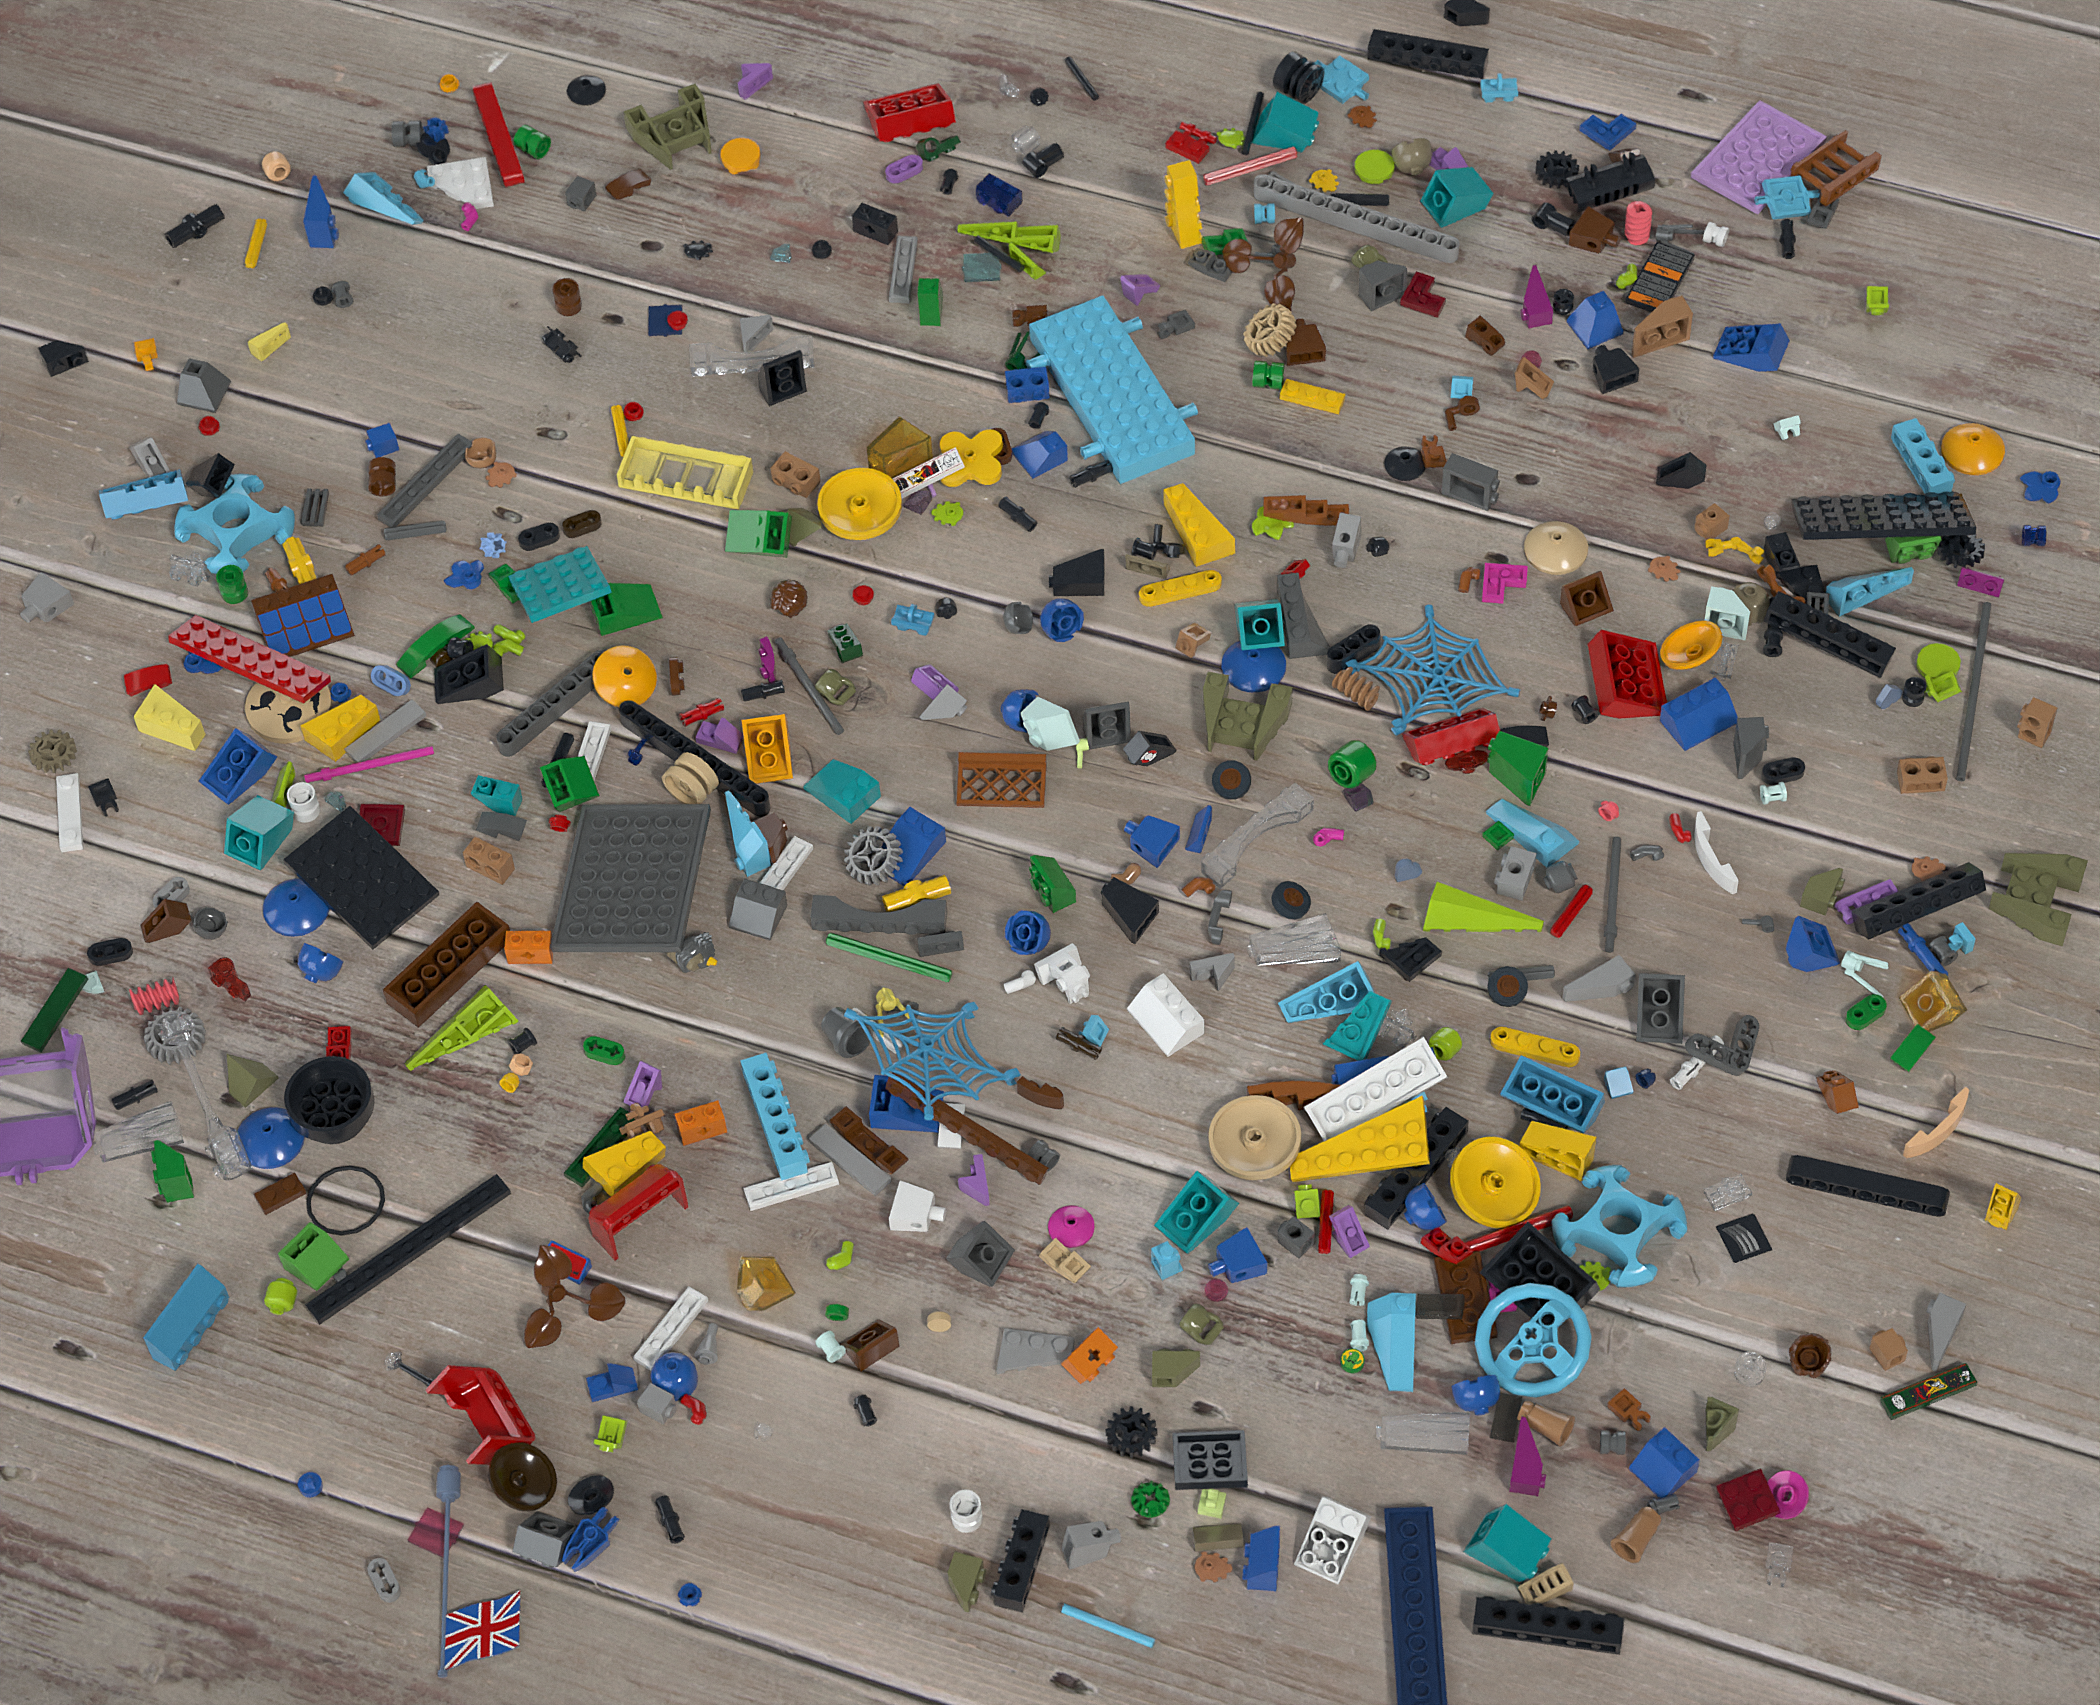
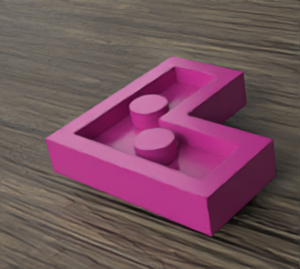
(1501, 576)

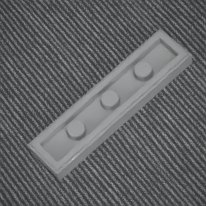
(903, 269)
(385, 732)
(850, 1160)

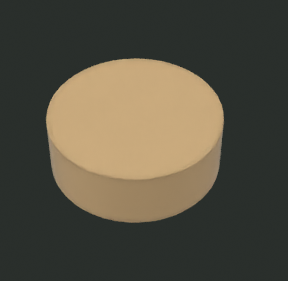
(939, 1321)

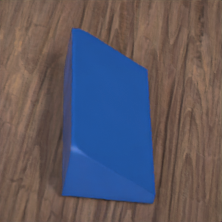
(1199, 830)

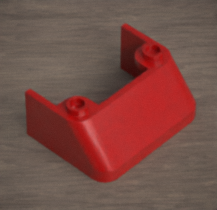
(633, 1202)
(488, 1405)

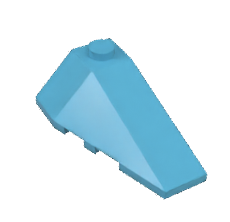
(375, 194)
(1862, 589)
(1534, 832)
(748, 840)
(1330, 996)
(1393, 1334)

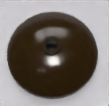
(530, 1469)

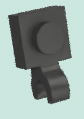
(1178, 323)

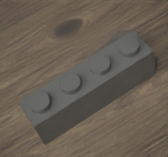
(1300, 626)

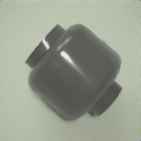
(1560, 877)

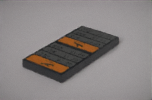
(1659, 277)

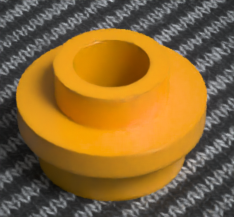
(449, 83)

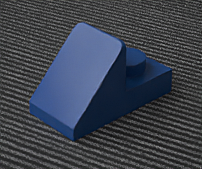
(612, 1383)

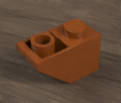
(1838, 1091)

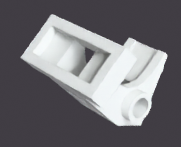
(1066, 968)

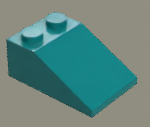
(844, 789)
(1196, 1212)

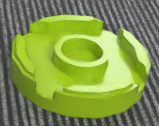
(1374, 166)
(1937, 660)

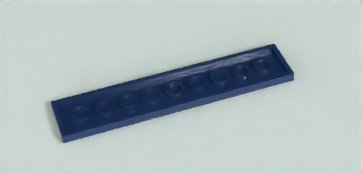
(1415, 1606)

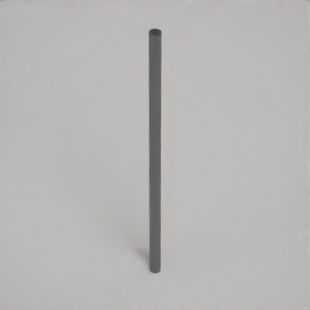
(1973, 693)

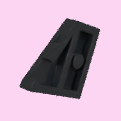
(1803, 580)
(1411, 957)

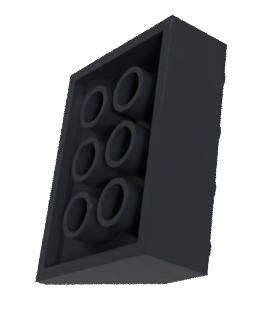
(1535, 1259)

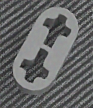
(169, 892)
(388, 1577)

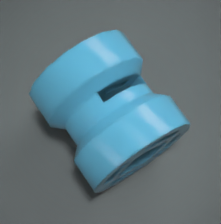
(1259, 213)

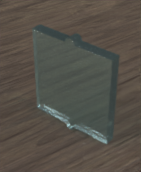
(981, 267)

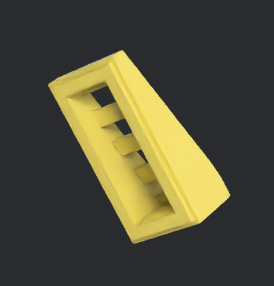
(269, 341)

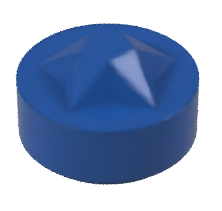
(310, 1484)

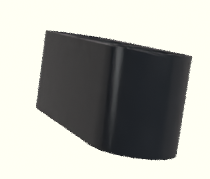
(1355, 646)

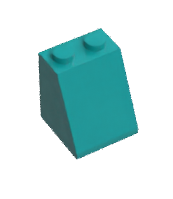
(1286, 124)
(1455, 195)
(1259, 624)
(257, 831)
(1508, 1543)

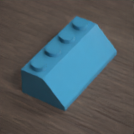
(1553, 1095)
(186, 1318)

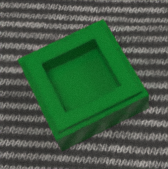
(1498, 835)

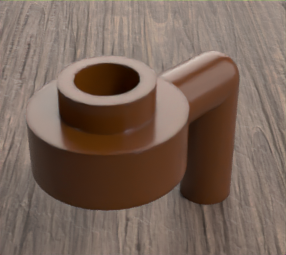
(1466, 406)

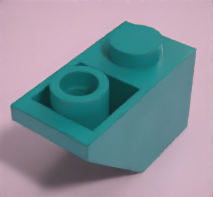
(498, 795)

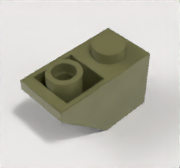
(1821, 890)
(1173, 1367)
(964, 1577)

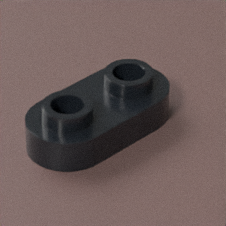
(539, 536)
(1782, 771)
(110, 951)

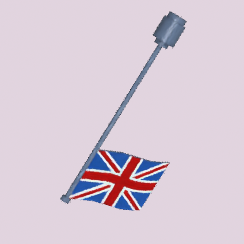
(481, 1628)

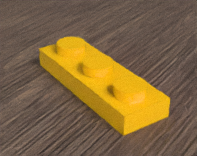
(1312, 396)

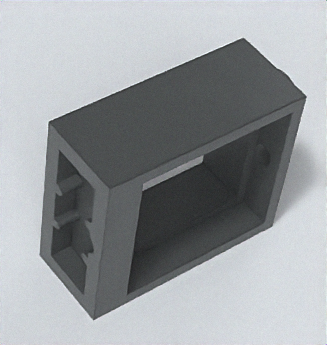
(1474, 472)

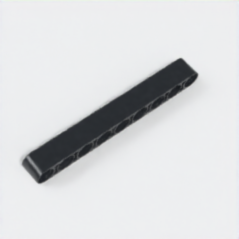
(672, 738)

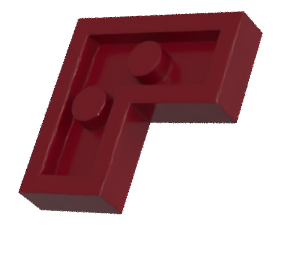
(1418, 296)

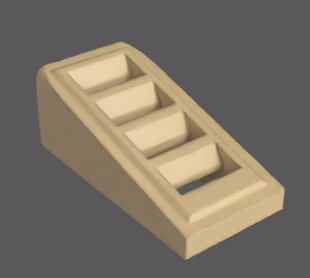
(1551, 1574)

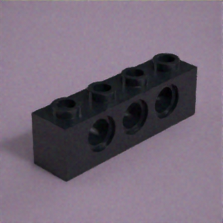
(1015, 1595)

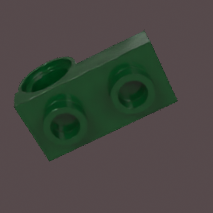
(936, 147)
(846, 643)

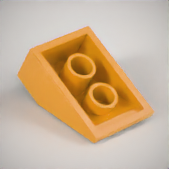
(767, 748)

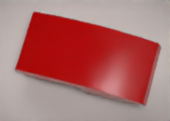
(146, 678)
(339, 1042)
(1443, 1246)

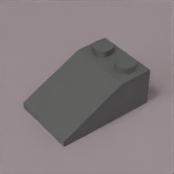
(1107, 725)
(1660, 1008)

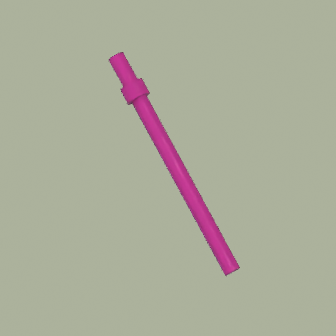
(326, 773)

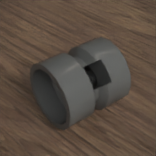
(400, 133)

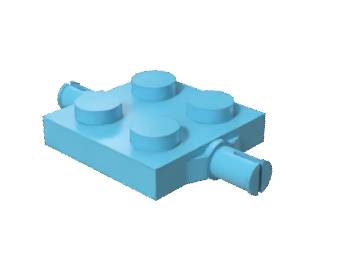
(1343, 80)
(1786, 197)

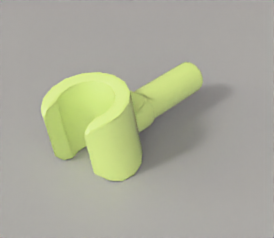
(1080, 747)

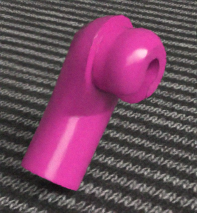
(470, 214)
(1326, 835)

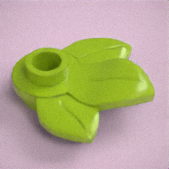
(1271, 526)

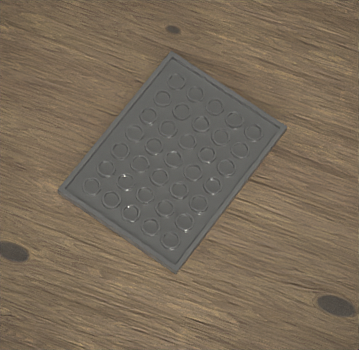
(631, 878)

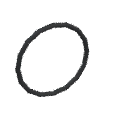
(352, 1231)

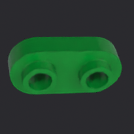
(1868, 1012)

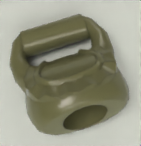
(1367, 255)
(830, 683)
(1196, 1320)

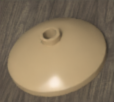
(1555, 555)

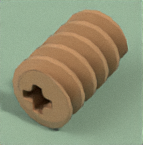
(1356, 688)

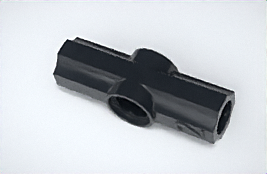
(194, 226)

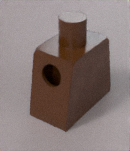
(1593, 232)
(1306, 345)

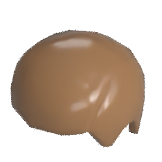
(481, 453)

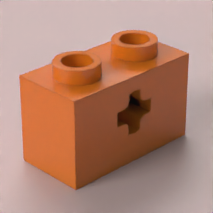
(528, 947)
(700, 1123)
(1096, 1344)

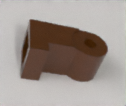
(1485, 335)

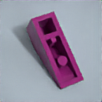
(1536, 306)
(1527, 1464)

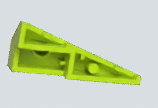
(1036, 237)
(1457, 909)
(475, 1020)

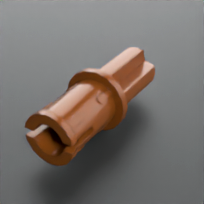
(365, 560)
(276, 581)

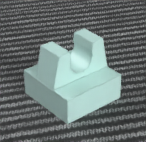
(1784, 425)

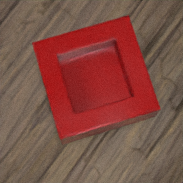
(1297, 566)

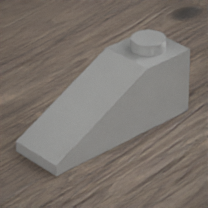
(1603, 982)
(1942, 1324)

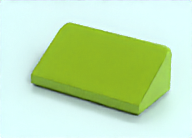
(1030, 265)
(284, 782)

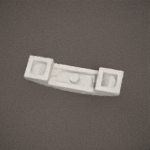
(1720, 874)

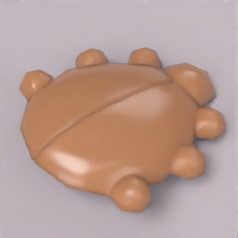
(500, 474)
(1664, 568)
(1927, 868)
(1212, 1567)

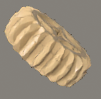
(1269, 330)

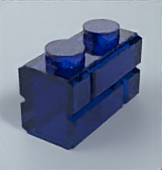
(998, 195)

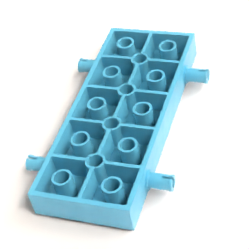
(1112, 389)

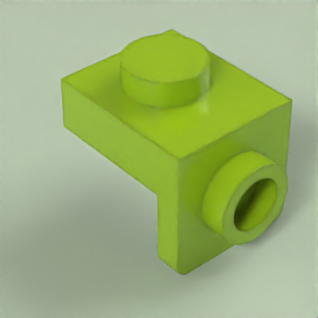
(1877, 300)
(1942, 686)
(1306, 1201)
(611, 1433)

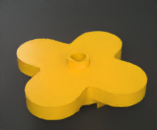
(976, 456)

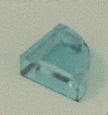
(782, 253)
(336, 800)

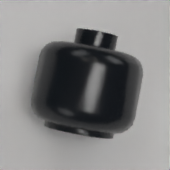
(1378, 546)
(946, 608)

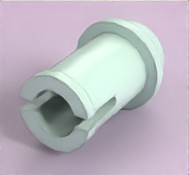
(1359, 1284)
(1359, 1338)

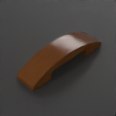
(866, 1142)

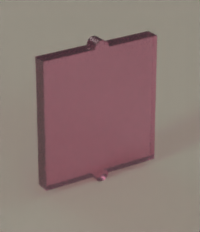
(430, 1532)

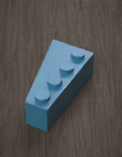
(144, 494)

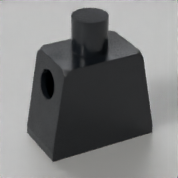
(1613, 369)

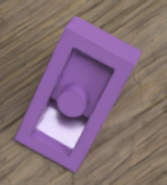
(754, 78)
(1447, 160)
(1136, 286)
(720, 736)
(644, 1083)
(976, 1184)
(1348, 1231)

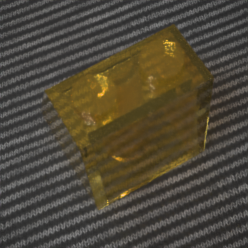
(899, 449)

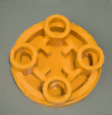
(740, 155)

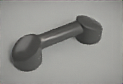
(1223, 899)

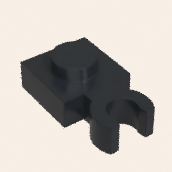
(104, 795)

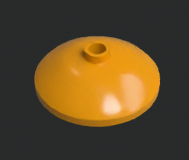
(1973, 456)
(1691, 645)
(618, 687)

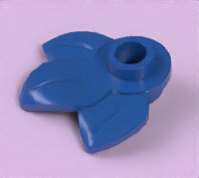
(2039, 486)
(465, 574)
(200, 664)

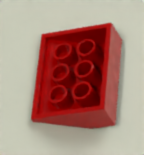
(910, 112)
(1626, 675)

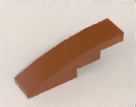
(1303, 511)
(1292, 1091)

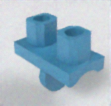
(912, 618)

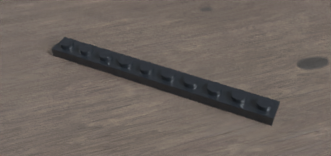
(407, 1249)

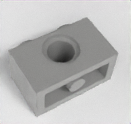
(1516, 884)

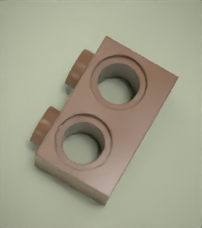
(795, 474)
(2036, 722)
(1922, 778)
(488, 860)

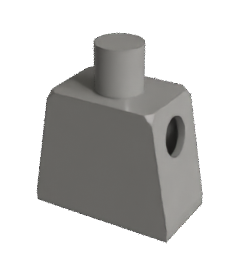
(1346, 539)
(45, 599)
(1088, 1543)

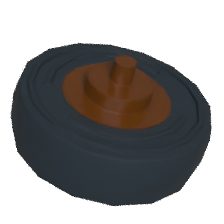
(1231, 779)
(1291, 900)
(1507, 986)

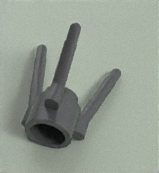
(1666, 232)

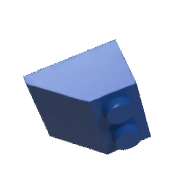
(1664, 1464)
(1263, 1559)

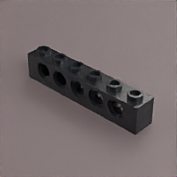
(1428, 53)
(1829, 634)
(1918, 900)
(1387, 1212)
(1556, 1635)

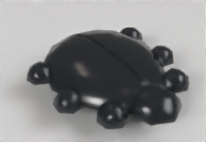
(698, 250)

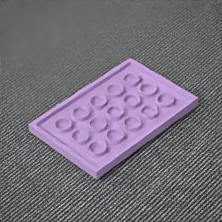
(1756, 150)

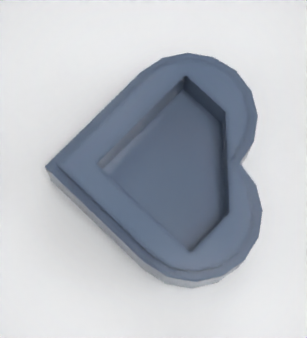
(1888, 695)
(1407, 870)

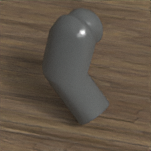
(1275, 249)
(1642, 851)
(589, 1197)

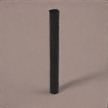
(1252, 123)

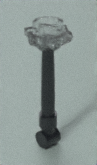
(394, 1362)

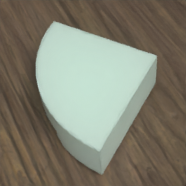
(93, 984)

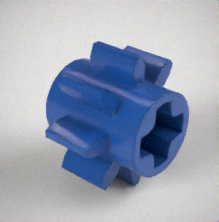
(436, 128)

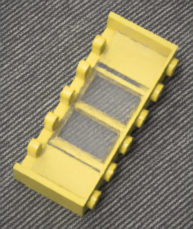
(685, 472)

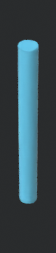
(1108, 1625)

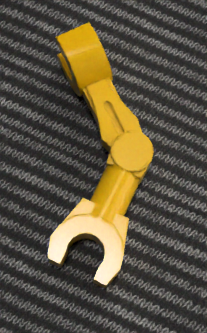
(1734, 543)

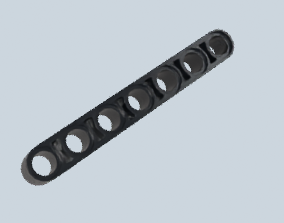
(1867, 1185)

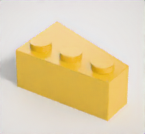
(341, 726)
(1559, 1148)
(624, 1161)

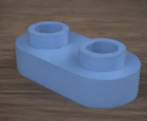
(392, 681)

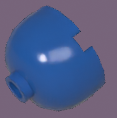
(1061, 619)
(1014, 705)
(1027, 932)
(318, 964)
(1423, 1209)
(675, 1374)
(1477, 1394)

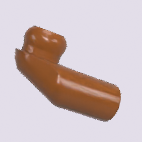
(1466, 577)
(1199, 883)

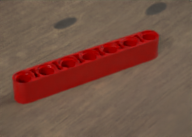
(498, 134)

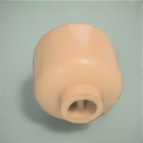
(276, 166)

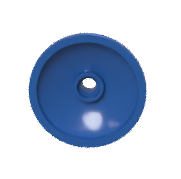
(1253, 673)
(294, 916)
(273, 1147)

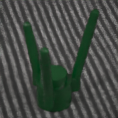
(1016, 359)

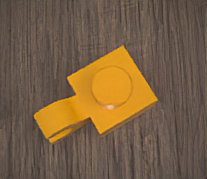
(145, 352)

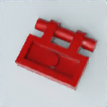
(1189, 147)

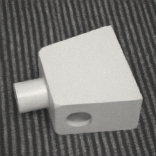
(914, 1209)

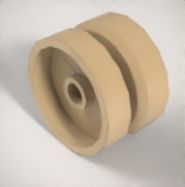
(690, 779)

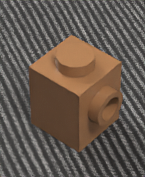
(1711, 522)
(1888, 1348)

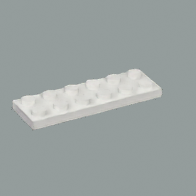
(1377, 1090)

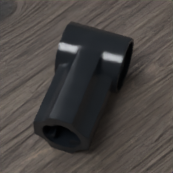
(1039, 162)
(1548, 217)

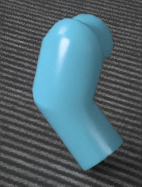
(423, 180)

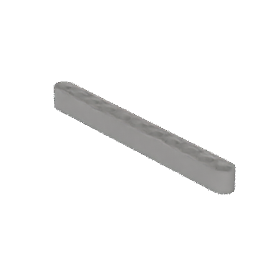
(1356, 218)

